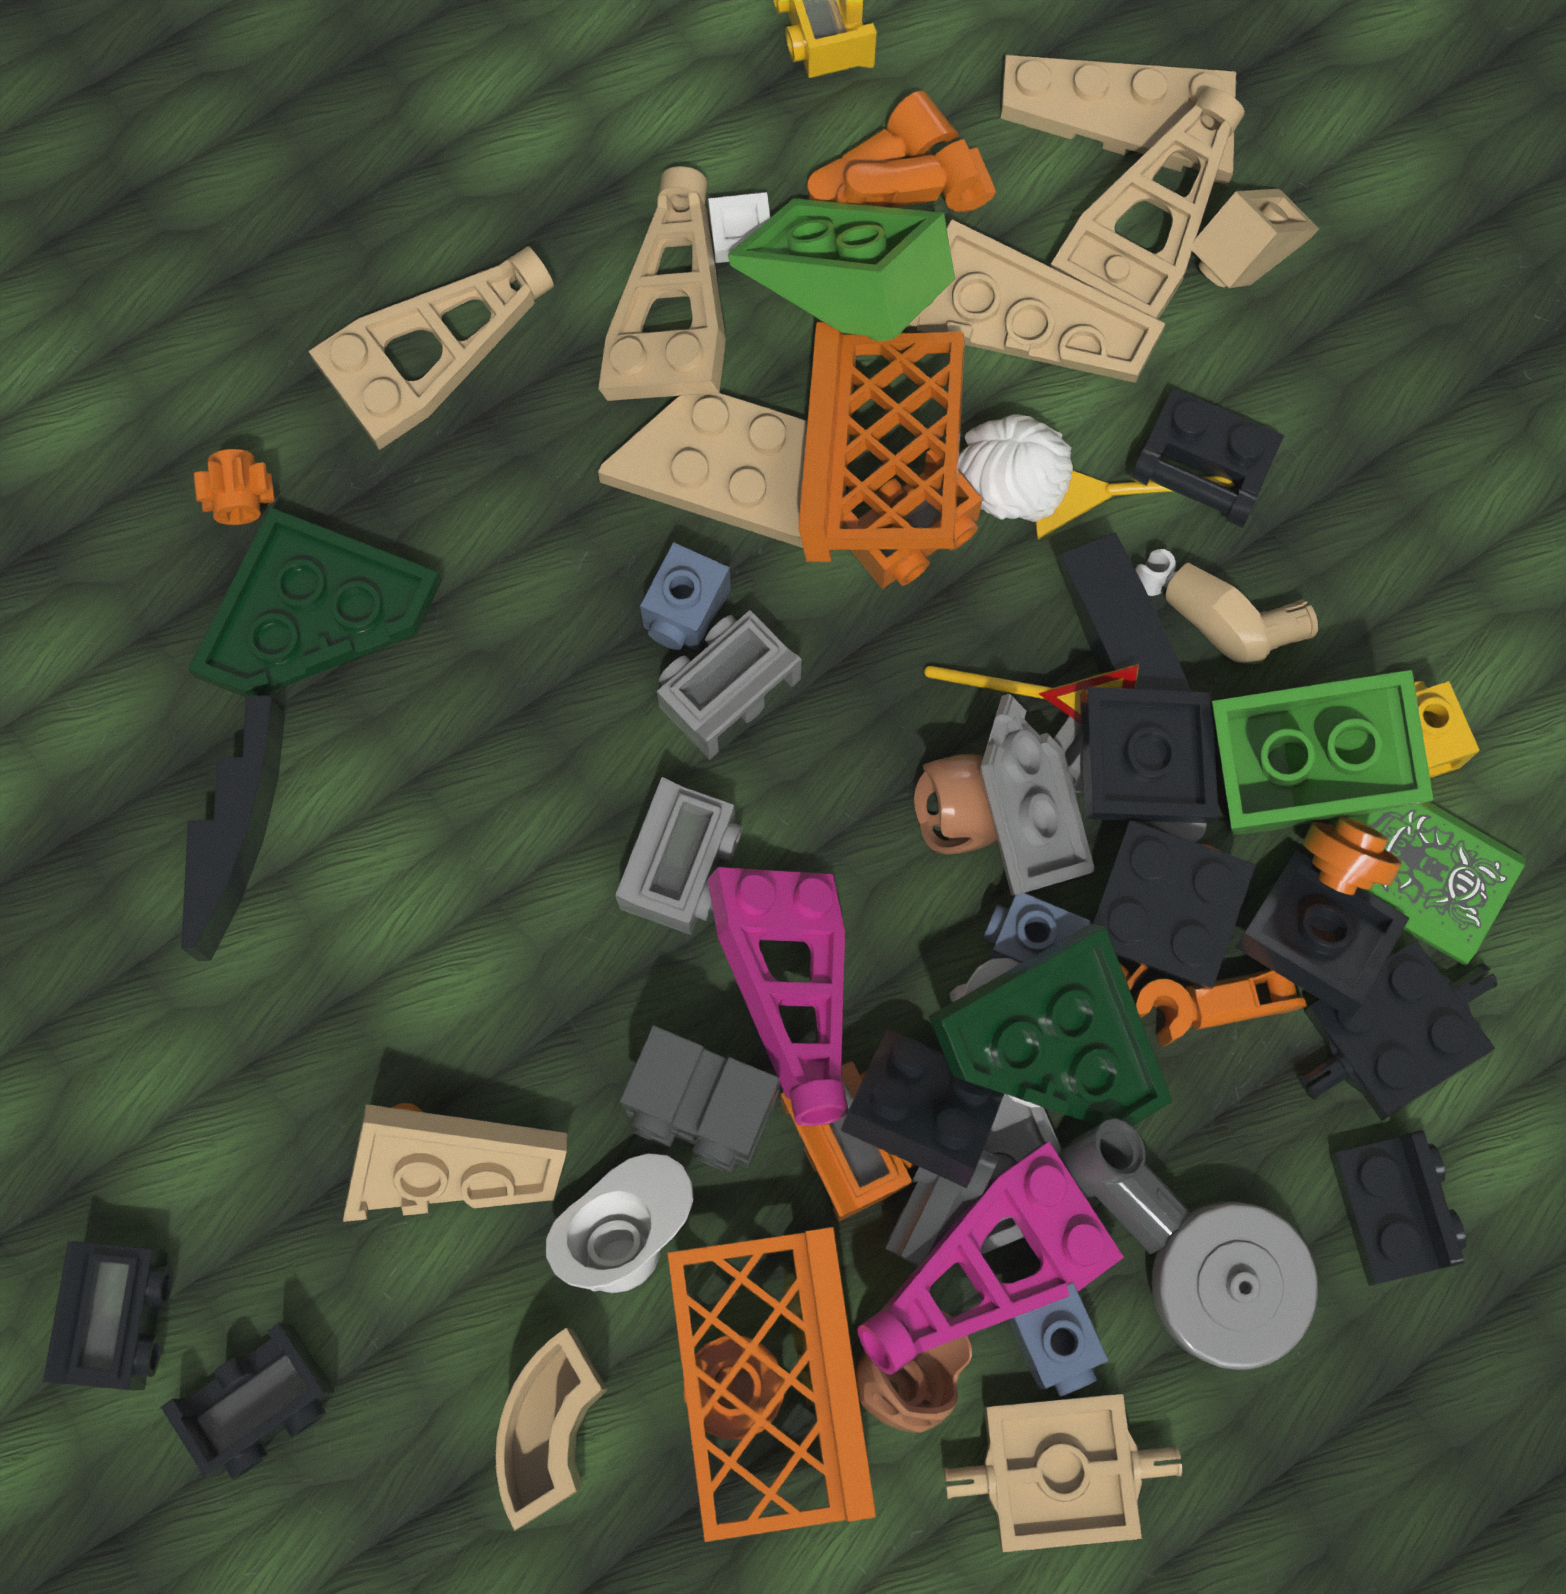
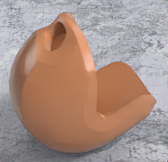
(961, 805)
(917, 1393)

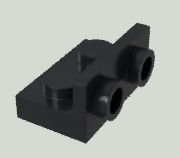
(1399, 1208)

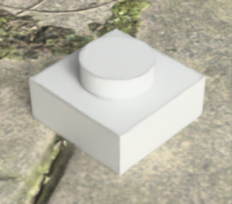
(735, 220)

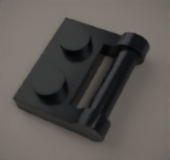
(1214, 444)

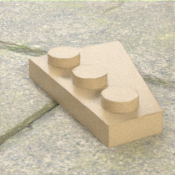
(435, 1158)

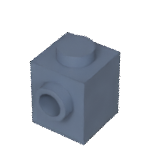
(685, 599)
(1029, 928)
(1059, 1344)

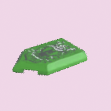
(1448, 876)

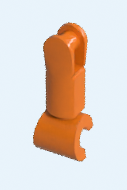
(909, 133)
(952, 171)
(1228, 1002)

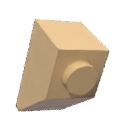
(1251, 237)

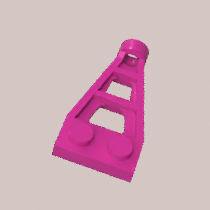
(800, 908)
(1057, 1227)

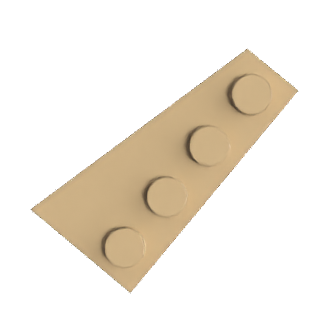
(1110, 102)
(1036, 312)

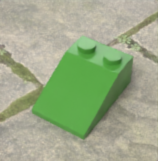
(851, 263)
(1322, 752)

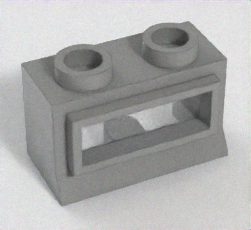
(725, 680)
(676, 856)

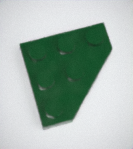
(307, 606)
(1058, 1035)

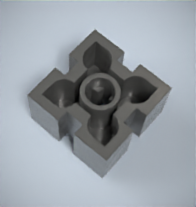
(699, 1099)

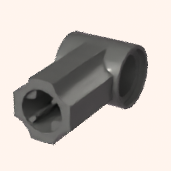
(1112, 1167)
(934, 1208)

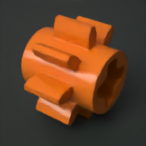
(233, 487)

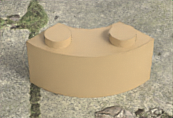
(541, 1428)

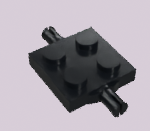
(1404, 1035)

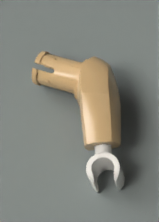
(1224, 611)

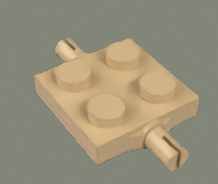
(1062, 1473)

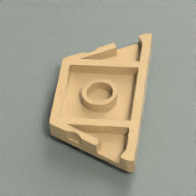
(718, 462)

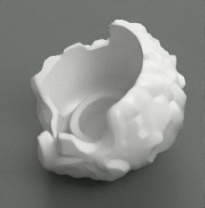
(1017, 467)

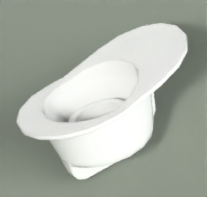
(620, 1225)

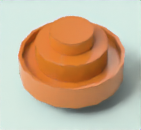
(1351, 855)
(752, 1385)

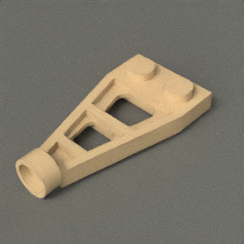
(1119, 266)
(677, 360)
(371, 384)

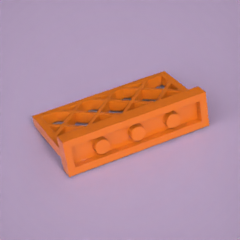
(830, 452)
(830, 1374)

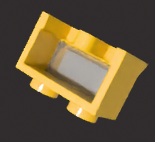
(828, 34)

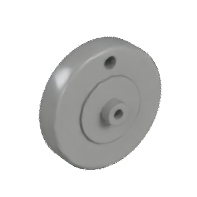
(1235, 1285)

